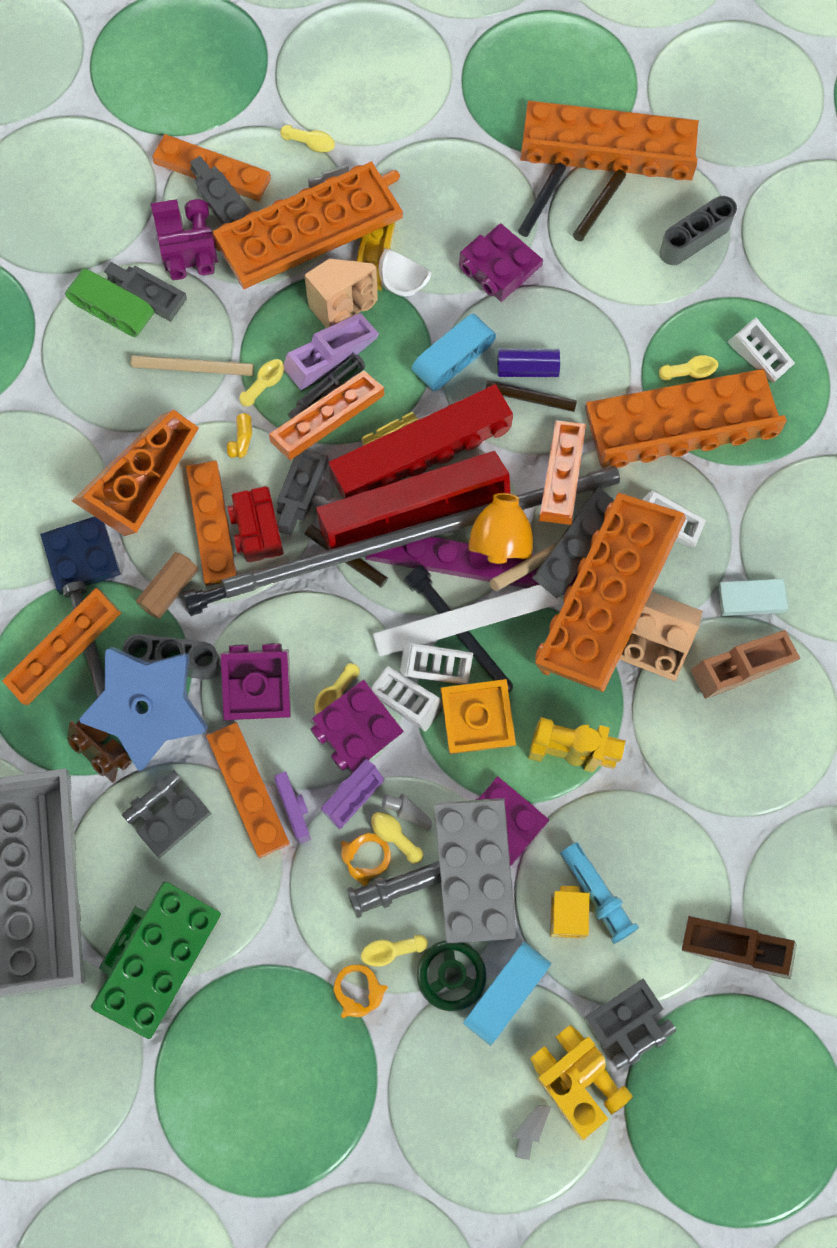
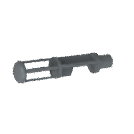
(328, 385)

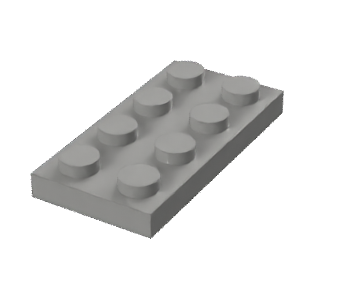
(475, 870)

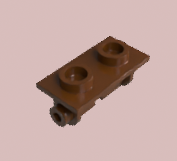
(103, 758)

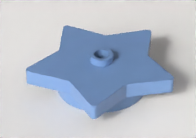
(161, 687)

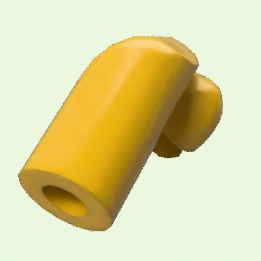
(244, 434)

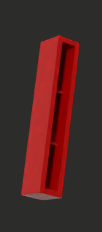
(423, 443)
(414, 500)

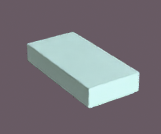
(752, 597)

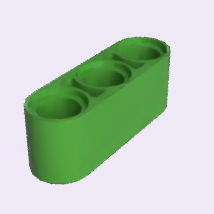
(109, 302)

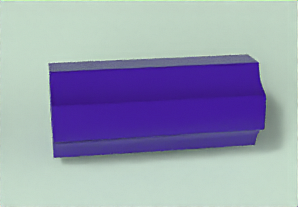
(528, 362)

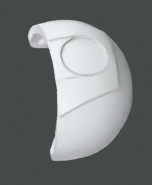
(401, 274)

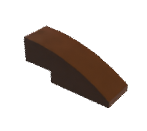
(740, 947)

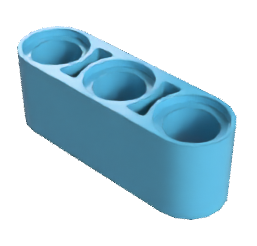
(453, 352)
(507, 993)

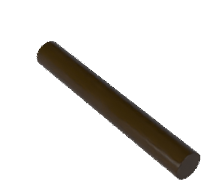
(599, 205)
(535, 396)
(357, 564)

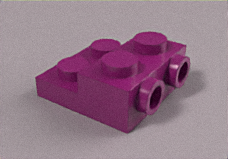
(499, 262)
(256, 682)
(355, 727)
(522, 818)

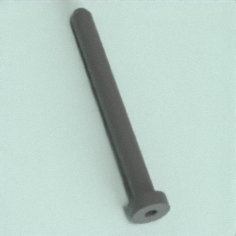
(75, 592)

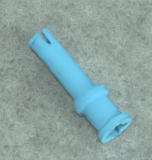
(607, 907)

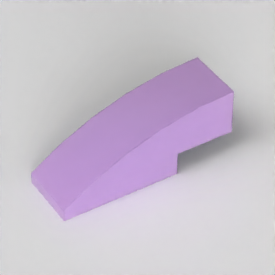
(329, 350)

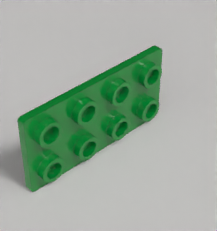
(153, 959)

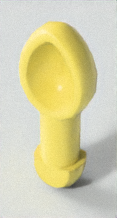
(315, 140)
(697, 367)
(267, 376)
(332, 693)
(390, 830)
(384, 951)

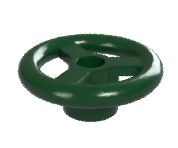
(476, 986)

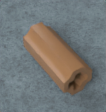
(167, 585)

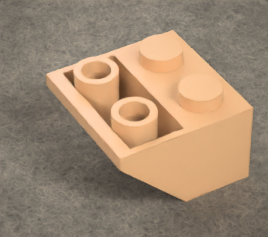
(341, 289)
(662, 636)

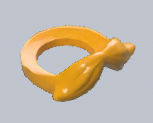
(364, 874)
(375, 996)

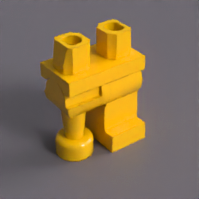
(576, 746)
(571, 1075)

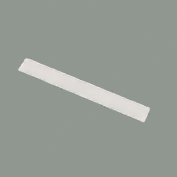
(464, 619)

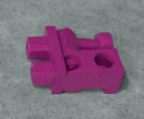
(184, 247)

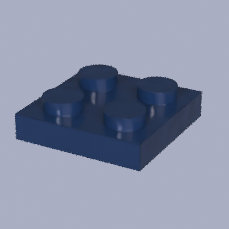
(80, 553)

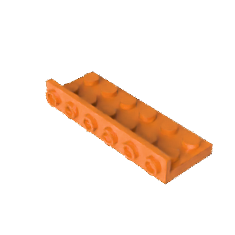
(610, 140)
(307, 224)
(683, 418)
(609, 591)

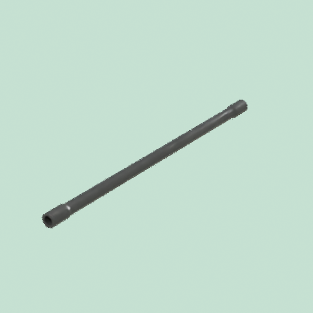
(251, 581)

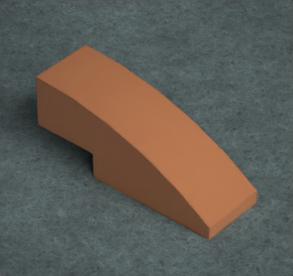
(744, 663)

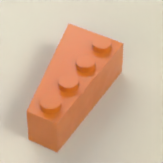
(136, 477)

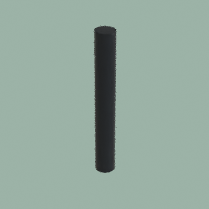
(542, 199)

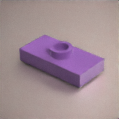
(352, 794)
(294, 806)

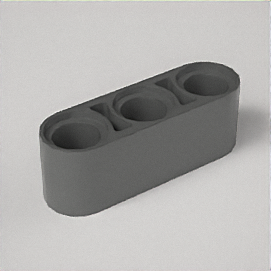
(710, 227)
(160, 647)

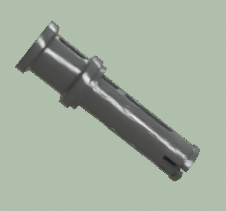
(384, 891)

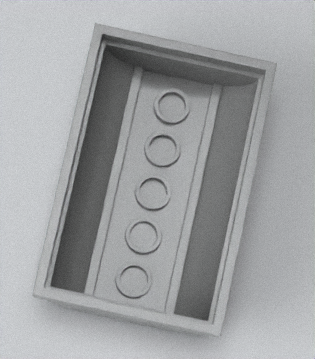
(38, 886)

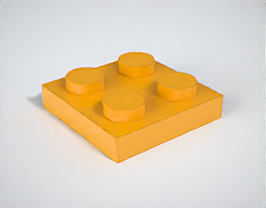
(478, 716)

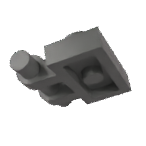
(173, 821)
(624, 1014)

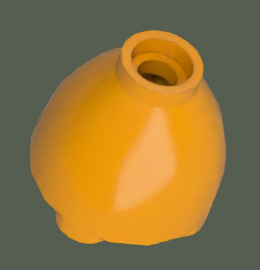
(502, 530)

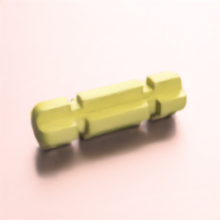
(390, 427)

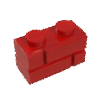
(256, 524)

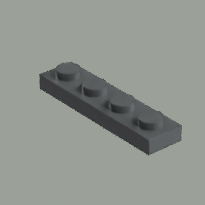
(573, 546)

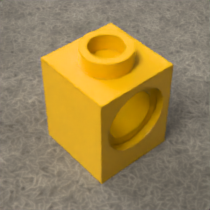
(569, 913)

